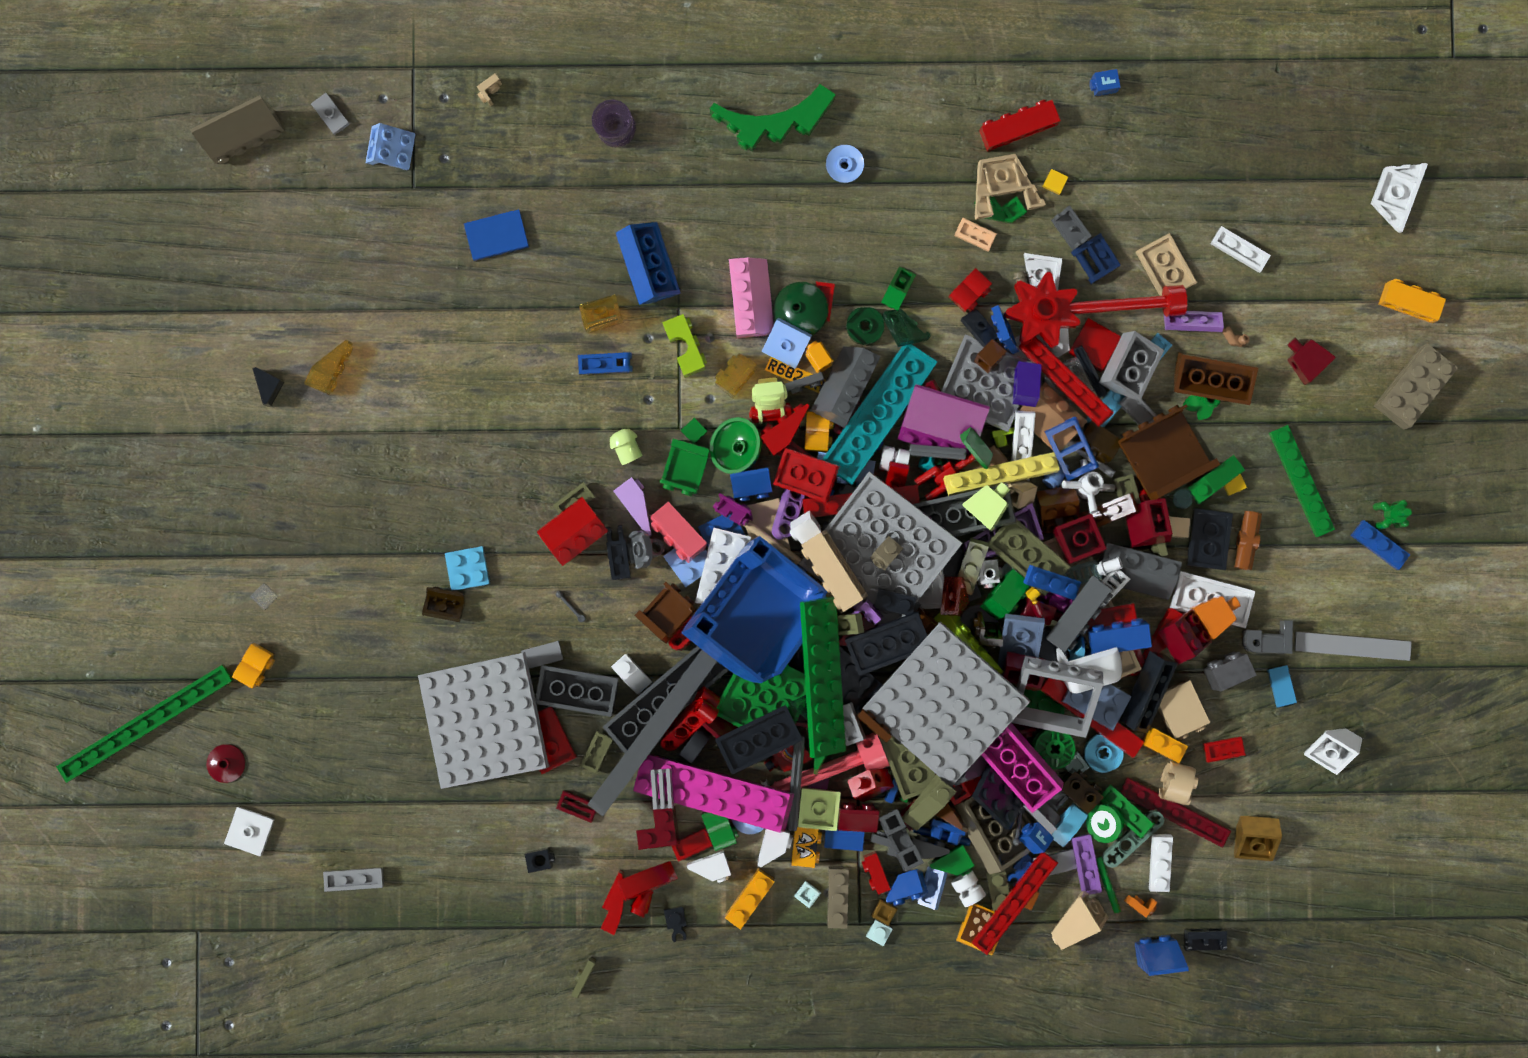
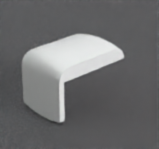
(1106, 661)

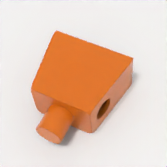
(1216, 614)

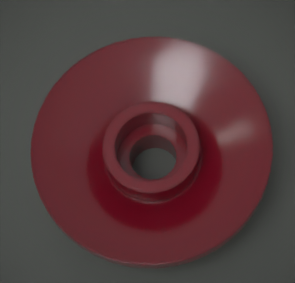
(234, 759)

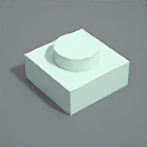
(879, 932)

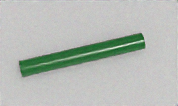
(1108, 885)

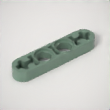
(1135, 841)

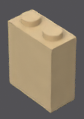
(1182, 710)

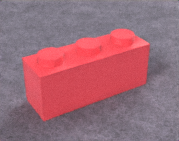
(677, 532)

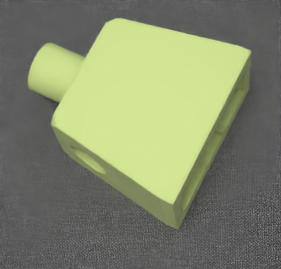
(988, 505)

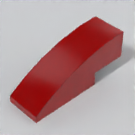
(647, 880)
(614, 904)

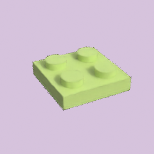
(819, 809)

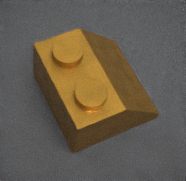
(1257, 838)

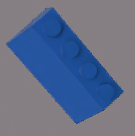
(647, 262)

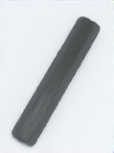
(938, 452)

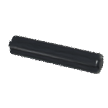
(1090, 371)

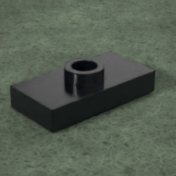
(979, 327)

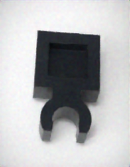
(676, 920)

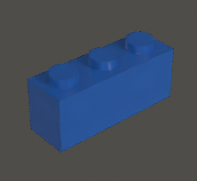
(1123, 636)

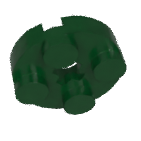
(861, 336)

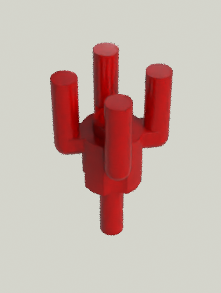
(938, 474)

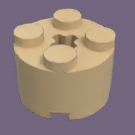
(1178, 783)

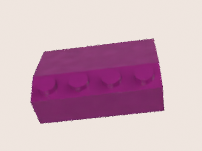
(940, 418)

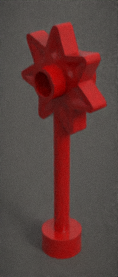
(1047, 310)

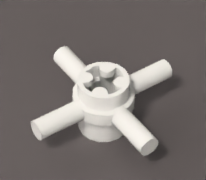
(1089, 486)

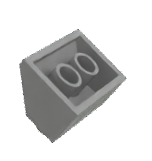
(1131, 365)

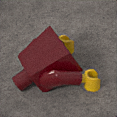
(1038, 607)

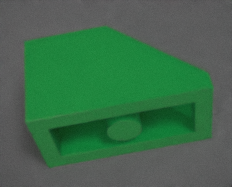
(898, 288)
(955, 862)

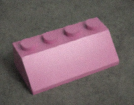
(751, 297)

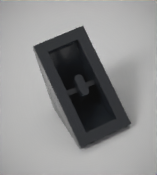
(267, 385)

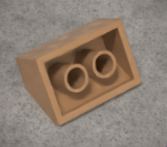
(1050, 412)

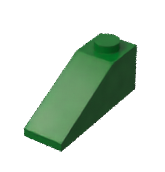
(1215, 479)

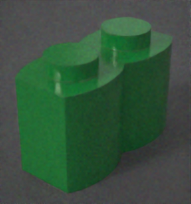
(719, 830)

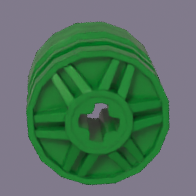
(1066, 748)

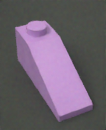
(634, 500)

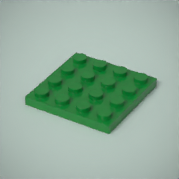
(749, 700)

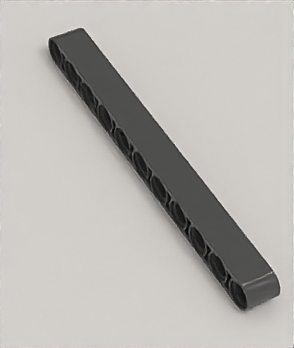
(652, 733)

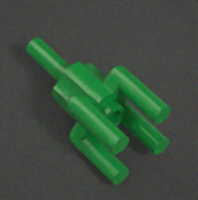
(1393, 514)

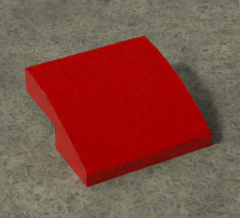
(1097, 343)

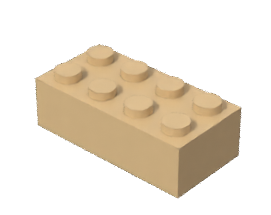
(834, 570)

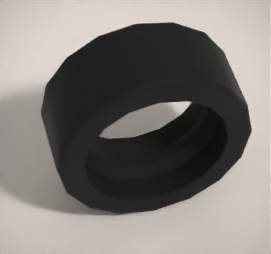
(695, 744)

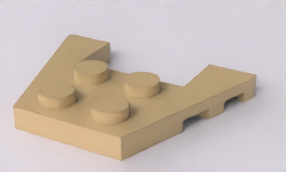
(1000, 177)

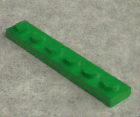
(1301, 481)

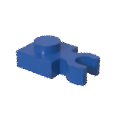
(1021, 867)

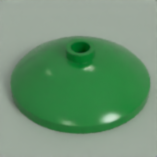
(727, 444)

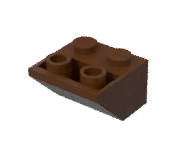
(1056, 507)

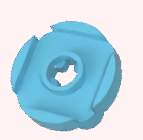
(1092, 754)

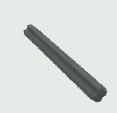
(795, 785)

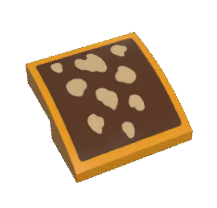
(973, 922)

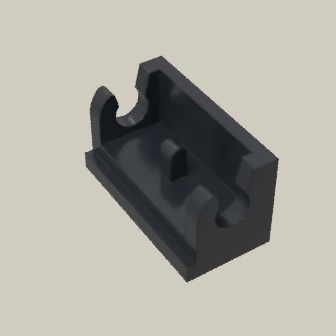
(1205, 939)

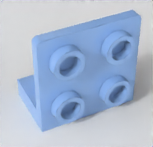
(390, 146)

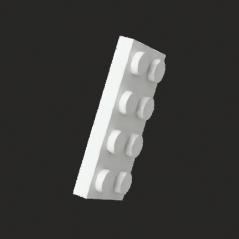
(721, 553)
(1196, 589)

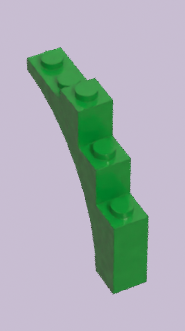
(777, 126)

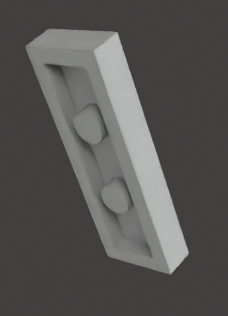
(353, 879)

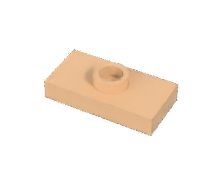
(975, 234)

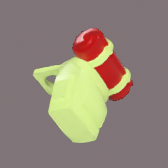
(769, 401)

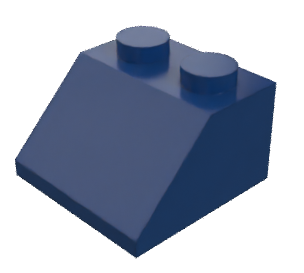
(751, 484)

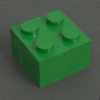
(1005, 595)

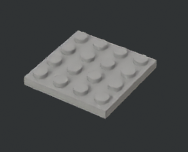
(992, 389)

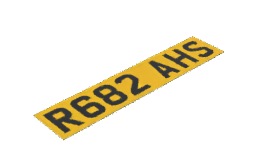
(787, 372)

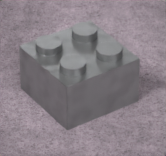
(1229, 671)

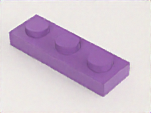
(1196, 321)
(1086, 864)

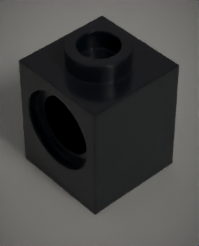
(533, 866)

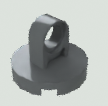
(640, 549)

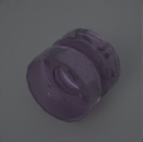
(607, 115)

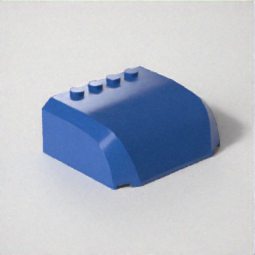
(754, 613)

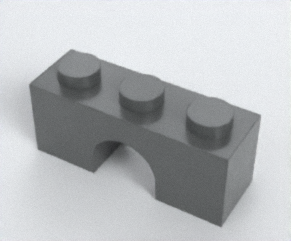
(900, 840)

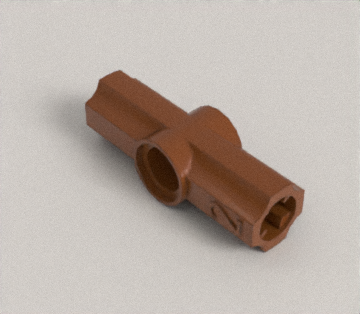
(1248, 540)

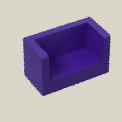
(1026, 384)

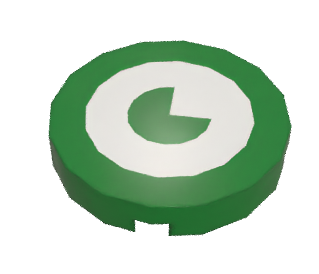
(1105, 823)

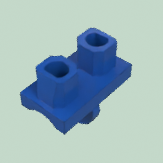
(938, 827)

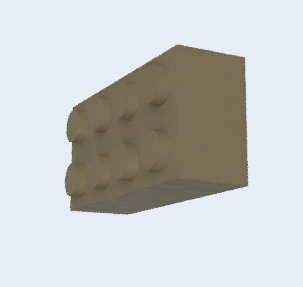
(1415, 386)

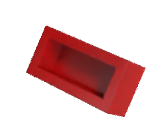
(876, 871)

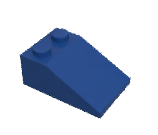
(1160, 955)

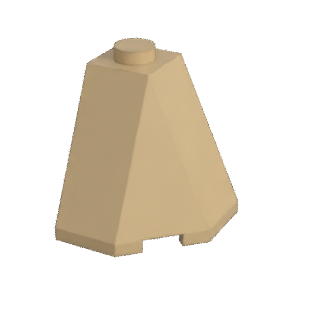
(1080, 921)

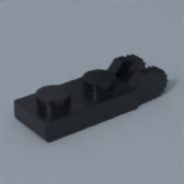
(618, 555)

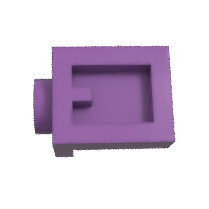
(871, 613)

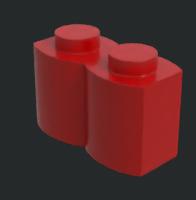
(970, 291)

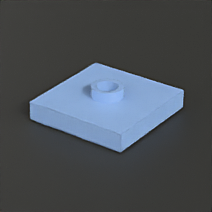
(786, 343)

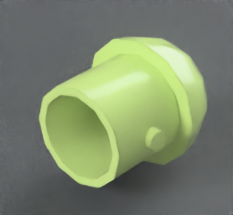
(625, 446)

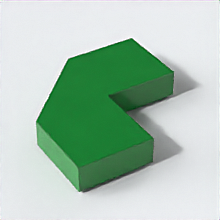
(1007, 213)

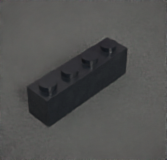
(1148, 691)

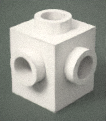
(995, 574)

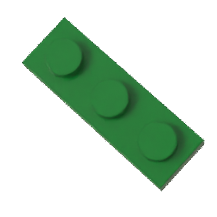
(1132, 816)

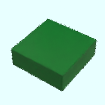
(694, 431)

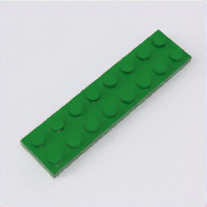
(822, 677)

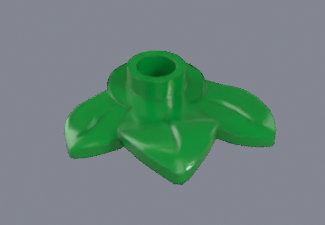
(1201, 405)

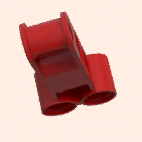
(701, 710)

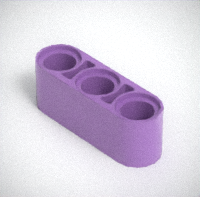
(782, 518)

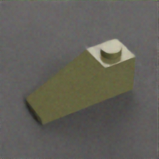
(929, 803)

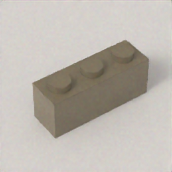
(837, 897)

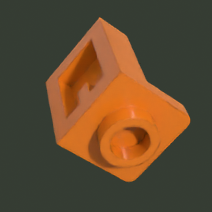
(1138, 903)

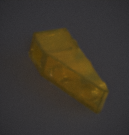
(325, 372)

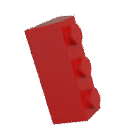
(572, 531)

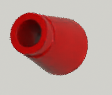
(641, 904)

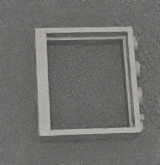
(1064, 672)

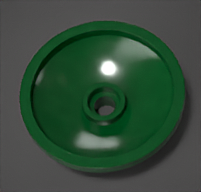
(812, 303)

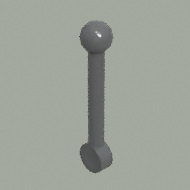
(581, 618)
(1016, 841)

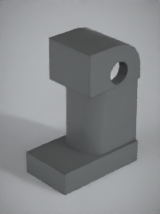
(1269, 642)

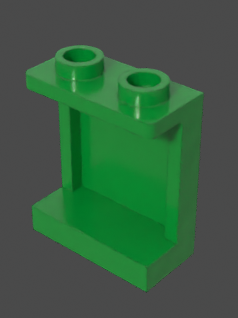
(684, 467)

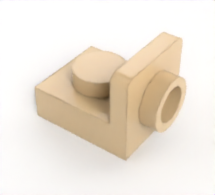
(488, 86)

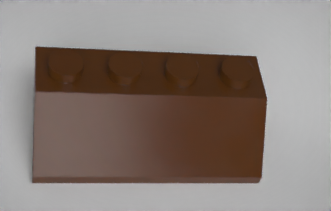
(1214, 378)

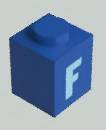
(1105, 82)
(1035, 837)

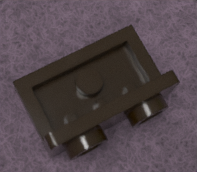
(443, 604)
(987, 632)

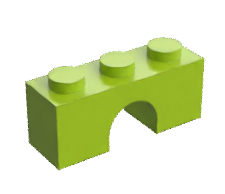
(679, 329)

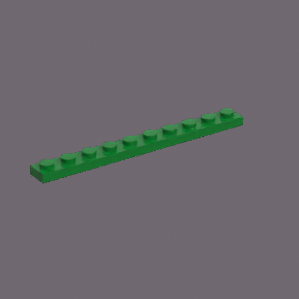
(144, 723)

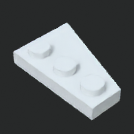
(1038, 265)

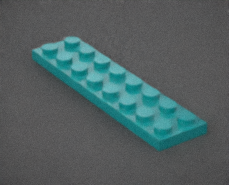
(879, 412)

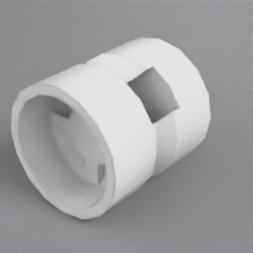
(890, 454)
(968, 889)

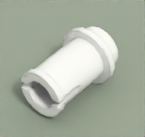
(1109, 566)

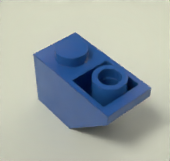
(907, 886)

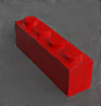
(1019, 125)

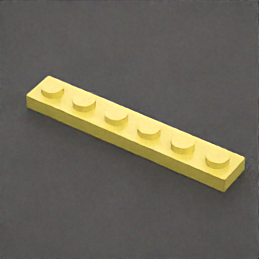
(1004, 473)

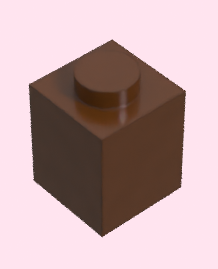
(990, 356)

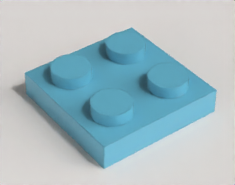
(467, 568)

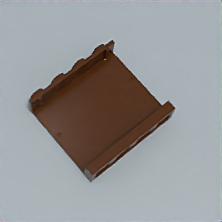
(1165, 453)

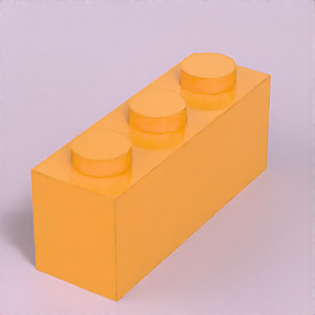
(1412, 301)
(749, 898)

